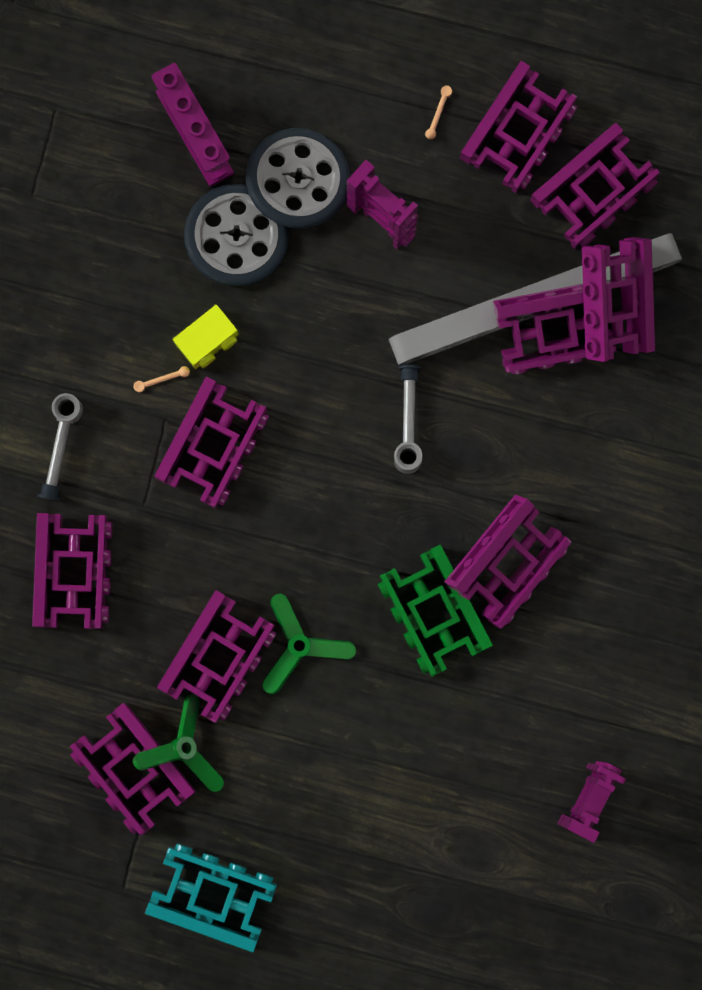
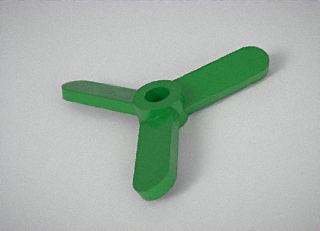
(294, 633)
(173, 751)

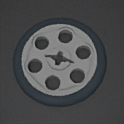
(274, 204)
(215, 265)

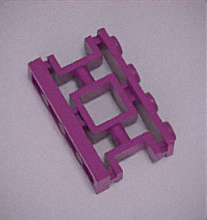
(501, 116)
(192, 124)
(581, 171)
(380, 204)
(635, 298)
(542, 306)
(192, 433)
(493, 547)
(49, 570)
(196, 644)
(114, 784)
(592, 800)

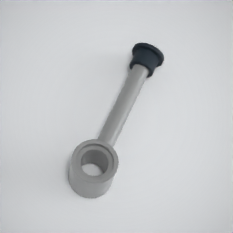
(409, 376)
(50, 489)

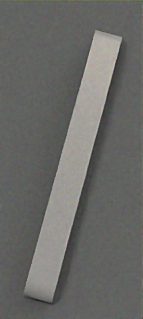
(481, 318)

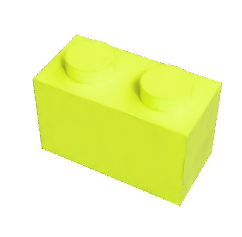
(206, 337)

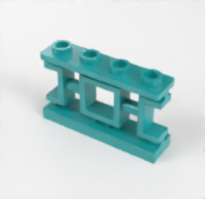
(203, 921)

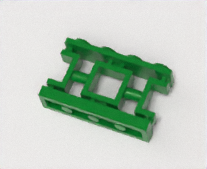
(452, 602)

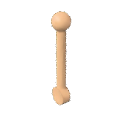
(446, 92)
(140, 386)

